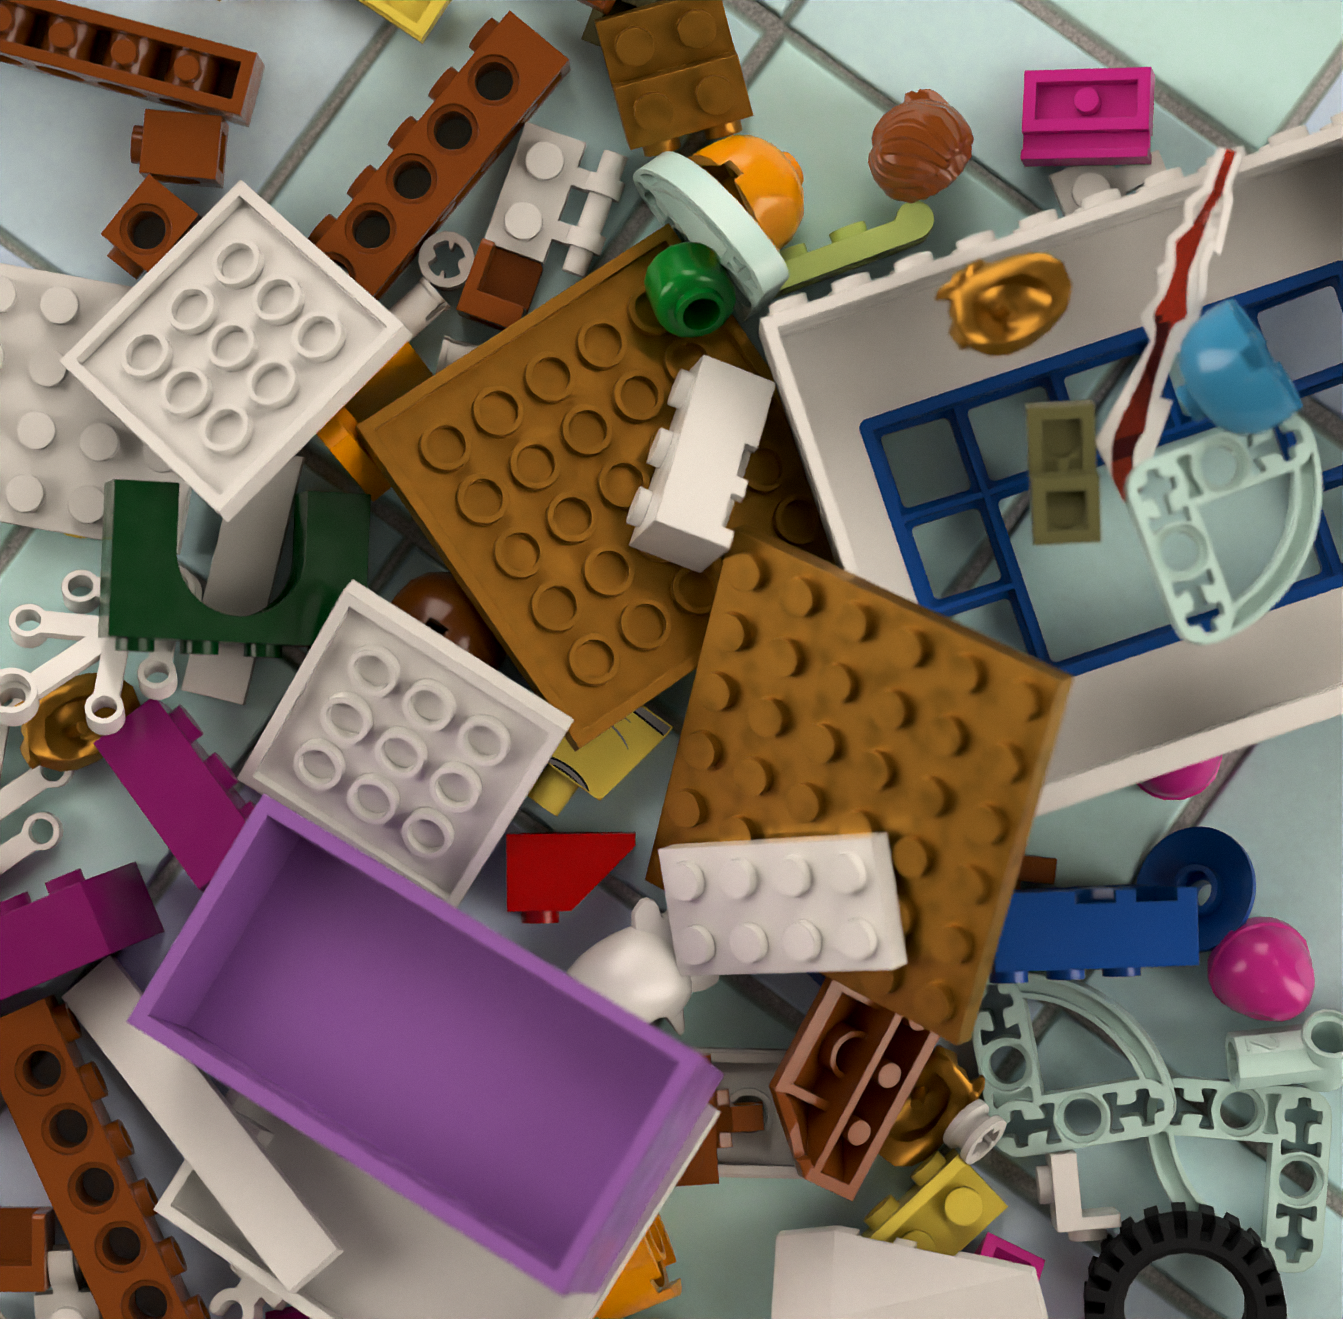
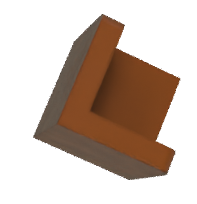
(498, 287)
(24, 1244)

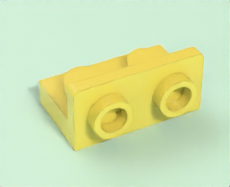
(942, 1208)

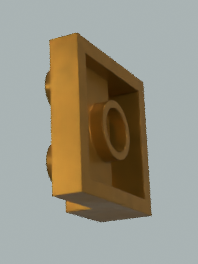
(673, 73)

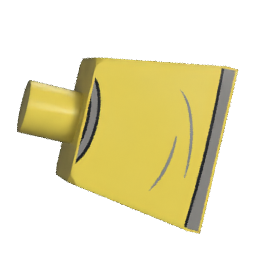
(600, 762)

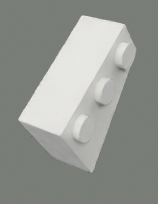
(700, 464)

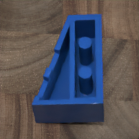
(1096, 929)

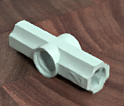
(1288, 1054)

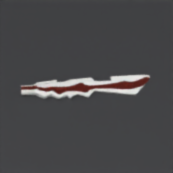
(1139, 413)

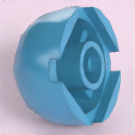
(1233, 374)

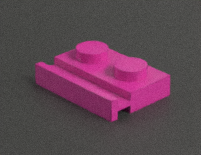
(1088, 116)

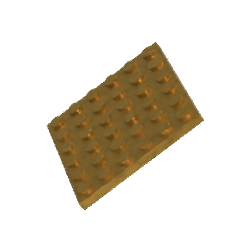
(527, 480)
(863, 716)

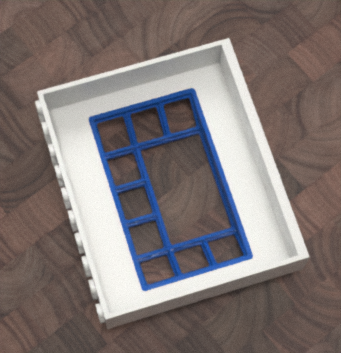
(884, 362)

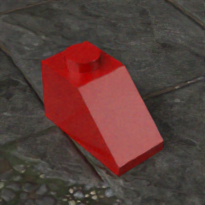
(559, 869)

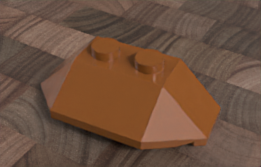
(846, 1085)

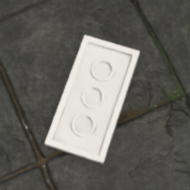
(783, 905)

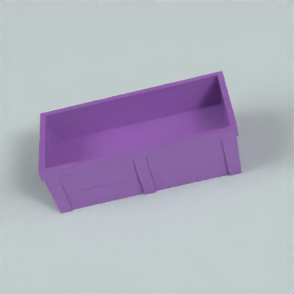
(426, 1049)

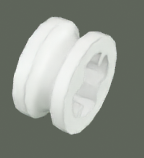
(428, 257)
(974, 1131)

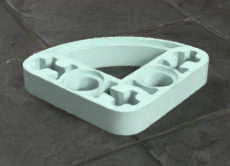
(707, 213)
(1192, 490)
(1029, 1091)
(1266, 1126)

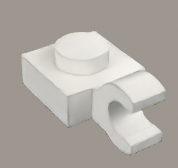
(1080, 182)
(67, 1295)

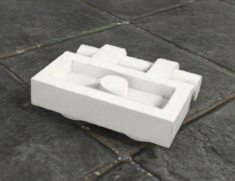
(538, 190)

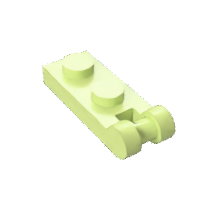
(856, 247)

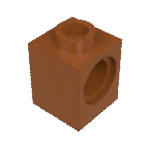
(181, 148)
(147, 201)

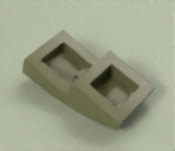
(1063, 472)

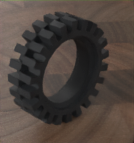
(1182, 1233)

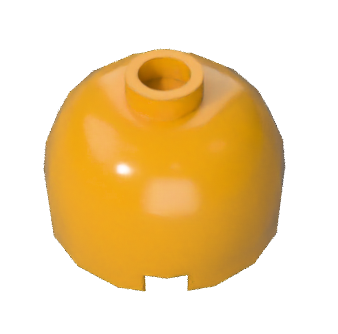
(761, 180)

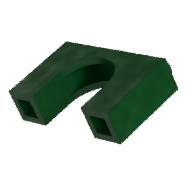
(149, 600)

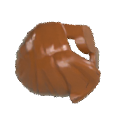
(919, 147)

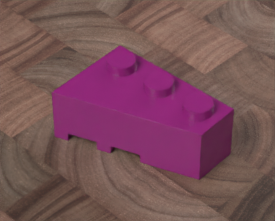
(178, 786)
(72, 925)

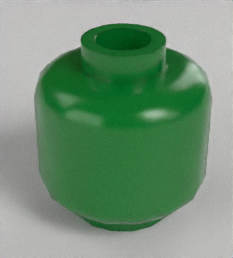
(690, 290)

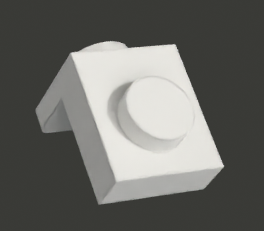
(1059, 1186)

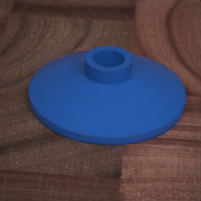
(1202, 858)

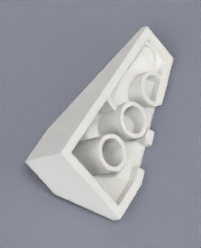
(849, 1276)

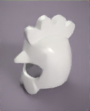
(640, 969)

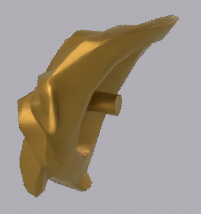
(1006, 302)
(59, 730)
(930, 1108)

